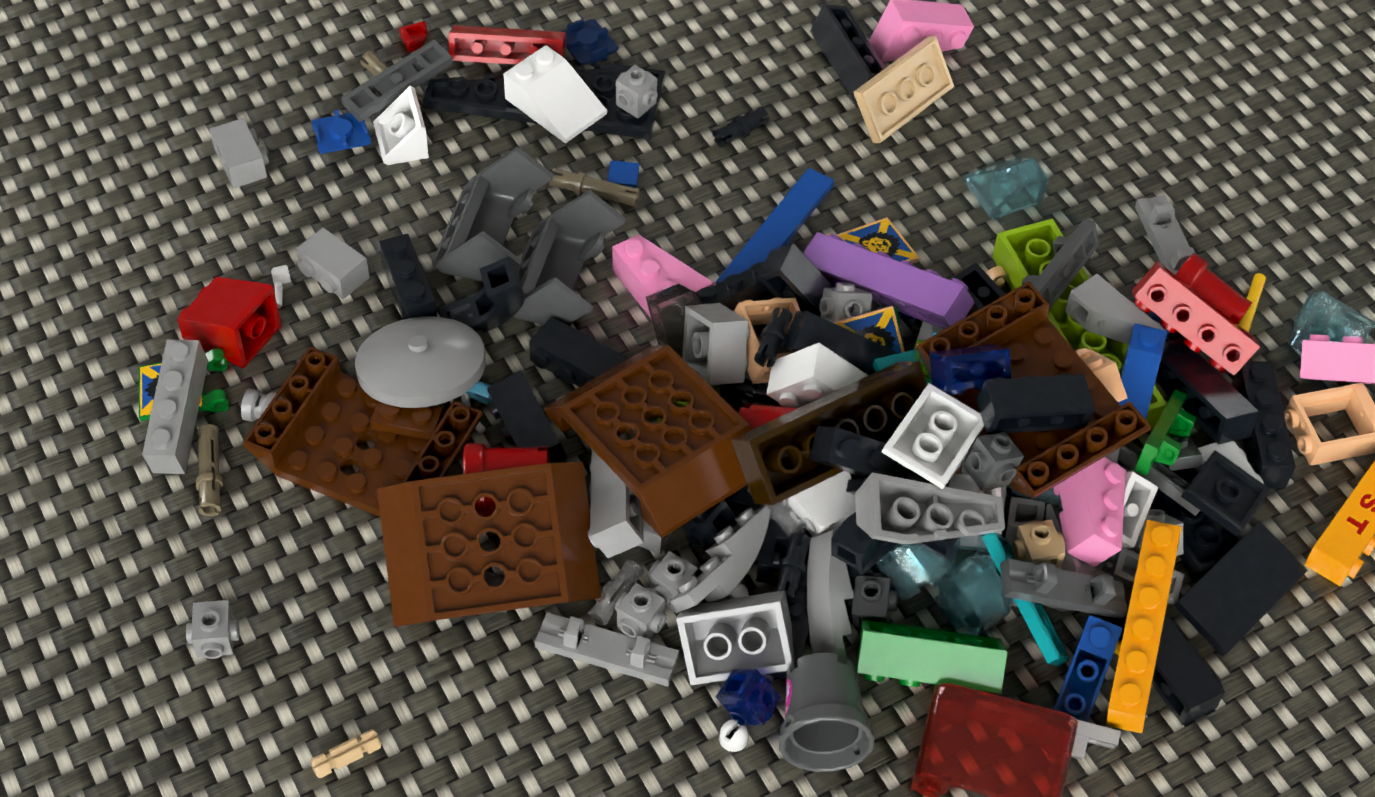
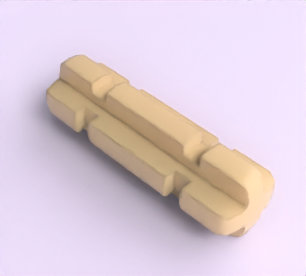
(345, 753)

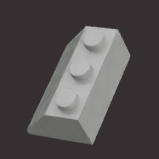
(737, 635)

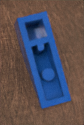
(1142, 365)

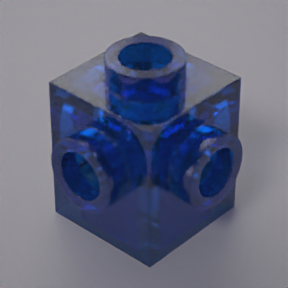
(748, 697)

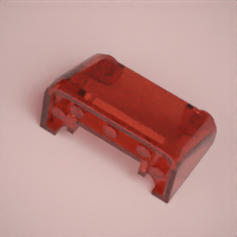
(992, 746)

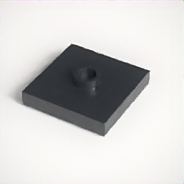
(1226, 493)

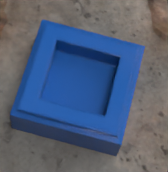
(624, 173)

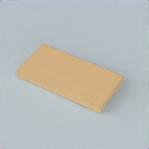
(903, 89)

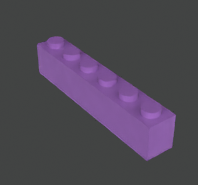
(891, 282)

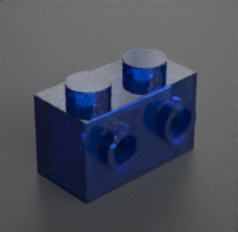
(968, 367)

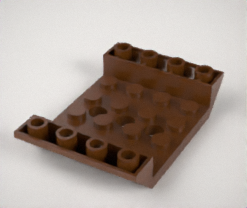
(1039, 349)
(322, 419)
(669, 465)
(437, 553)

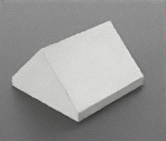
(402, 130)

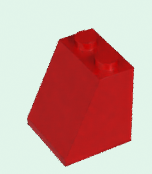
(232, 317)

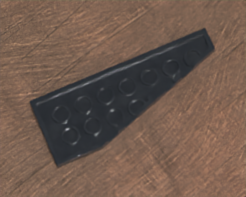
(487, 99)

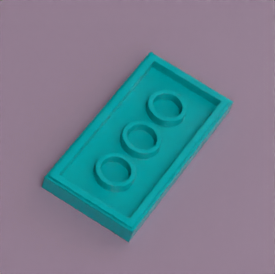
(1033, 613)

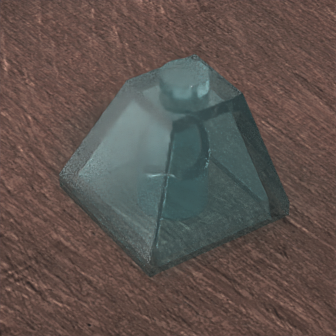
(1008, 186)
(1329, 317)

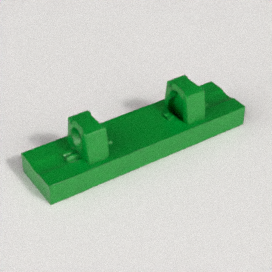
(1161, 447)

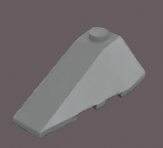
(922, 512)

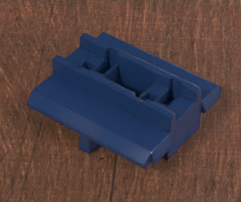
(589, 42)

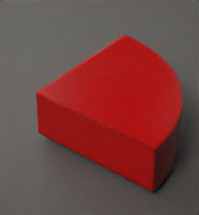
(414, 35)

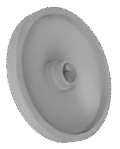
(420, 362)

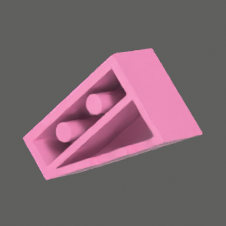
(911, 21)
(650, 269)
(1338, 360)
(1093, 511)

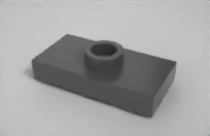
(1189, 455)

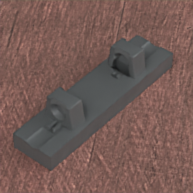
(392, 82)
(1069, 258)
(1063, 588)

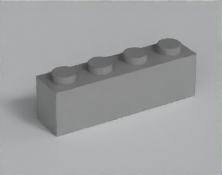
(175, 407)
(614, 510)

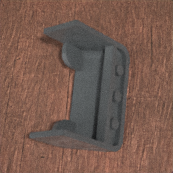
(486, 213)
(557, 255)

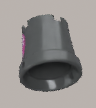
(824, 716)

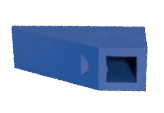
(1088, 668)

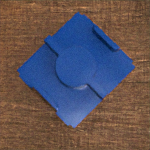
(340, 132)

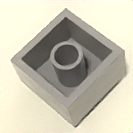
(716, 343)

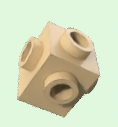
(1039, 543)

